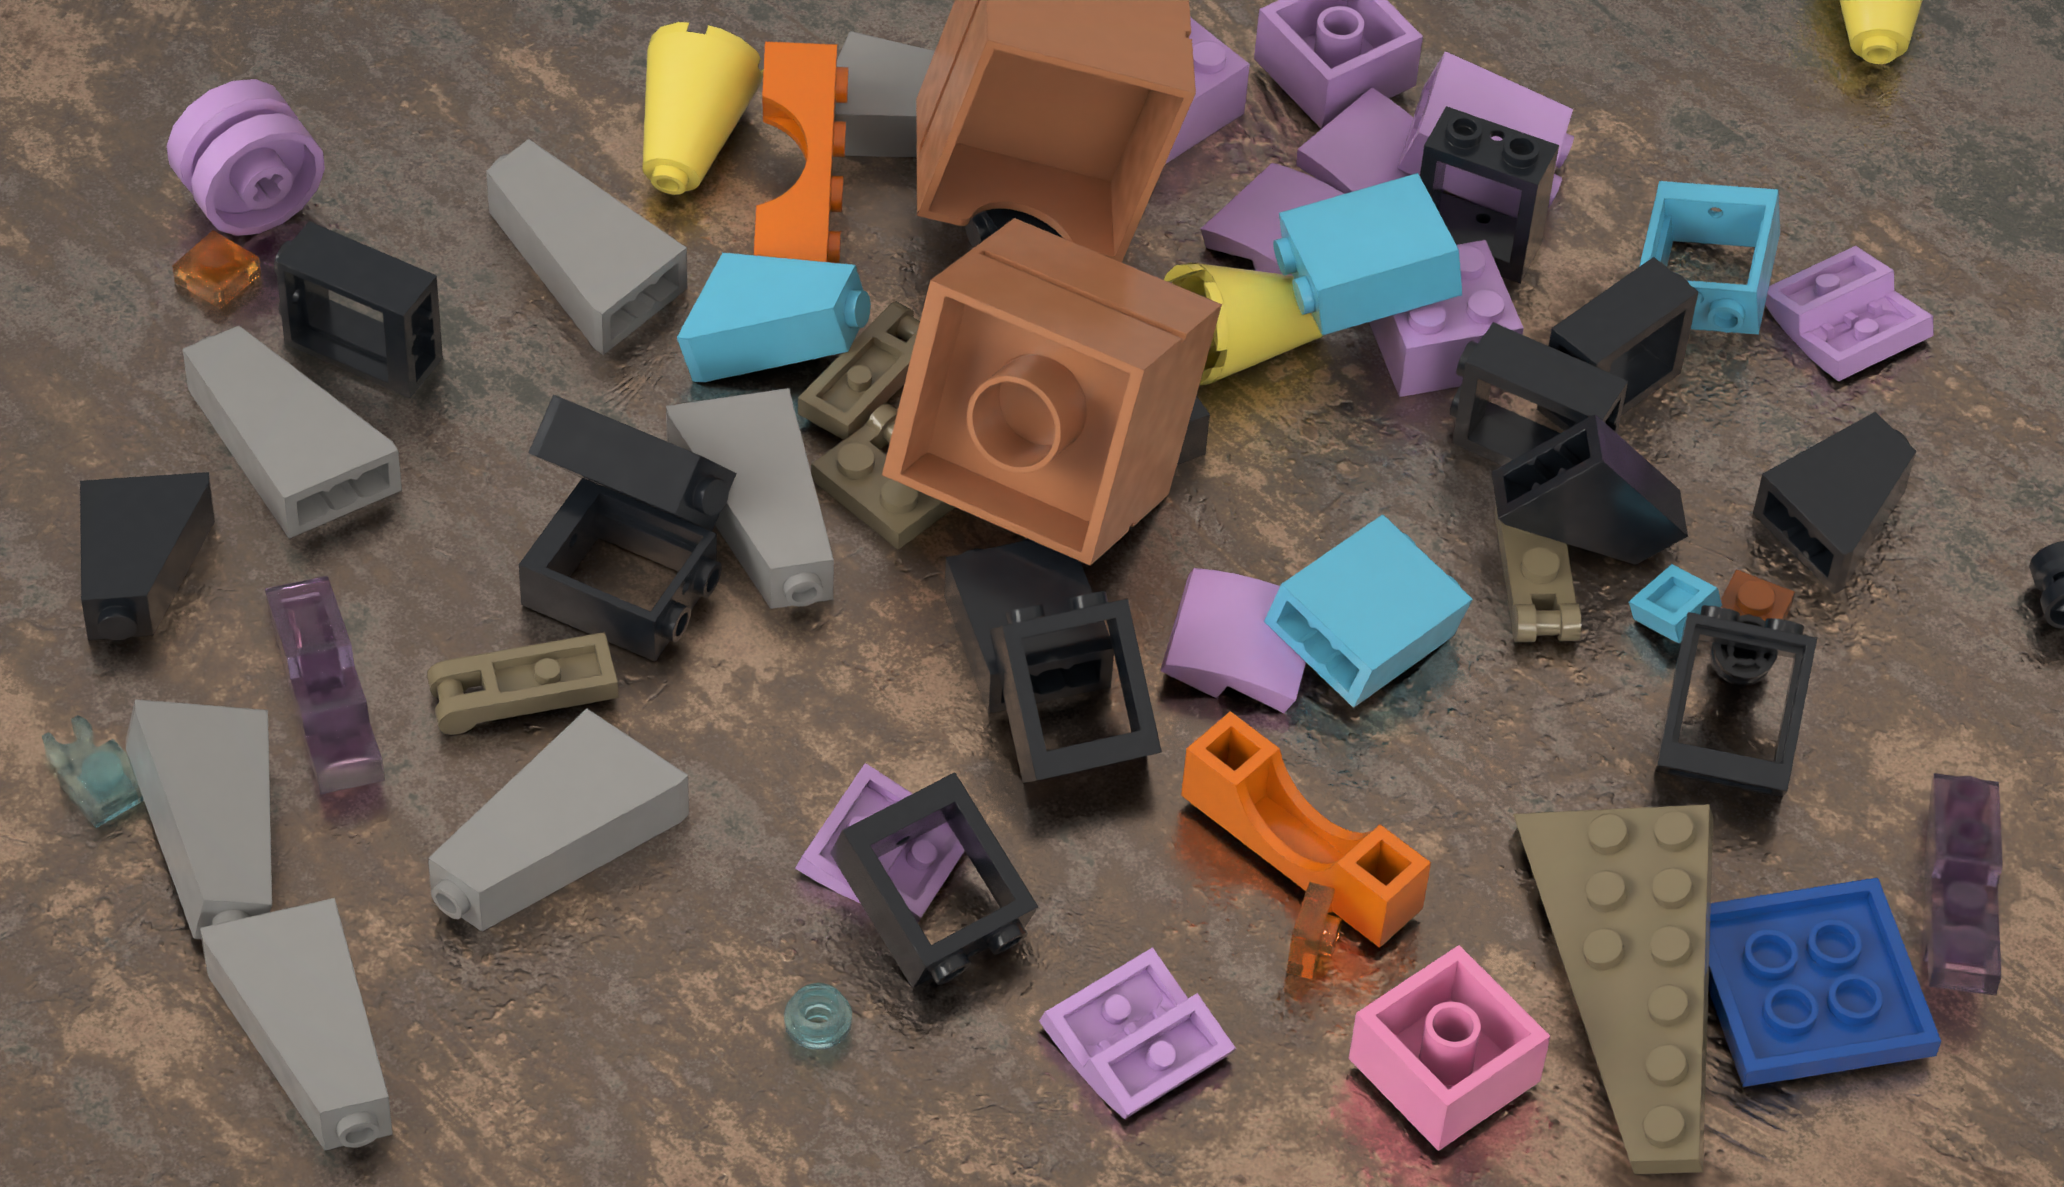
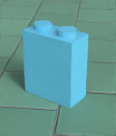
(1368, 254)
(1368, 610)

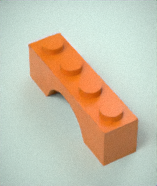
(801, 100)
(1247, 790)

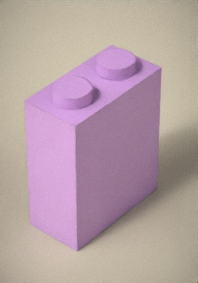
(1492, 98)

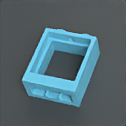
(1747, 219)

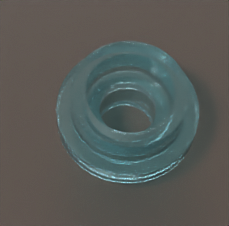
(823, 1002)

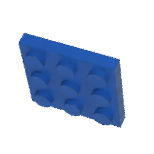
(1815, 983)

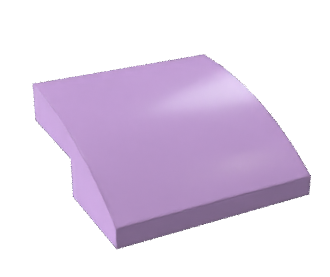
(1358, 145)
(1252, 217)
(1847, 313)
(1225, 642)
(914, 867)
(1136, 1034)

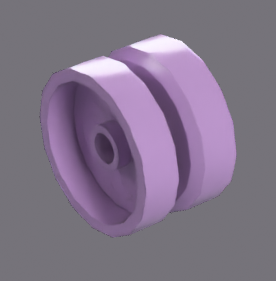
(245, 157)

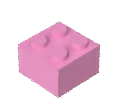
(1448, 1047)

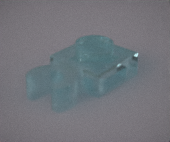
(93, 776)

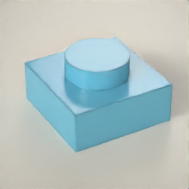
(1669, 599)

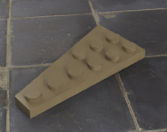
(1634, 938)

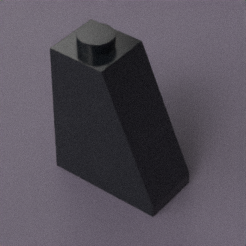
(632, 462)
(1591, 494)
(1836, 497)
(138, 548)

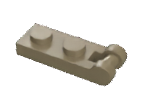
(864, 375)
(1538, 585)
(522, 681)

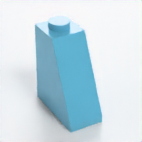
(771, 315)

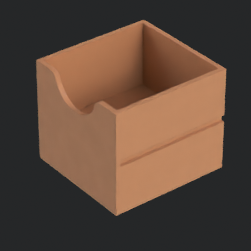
(1054, 113)
(1050, 389)

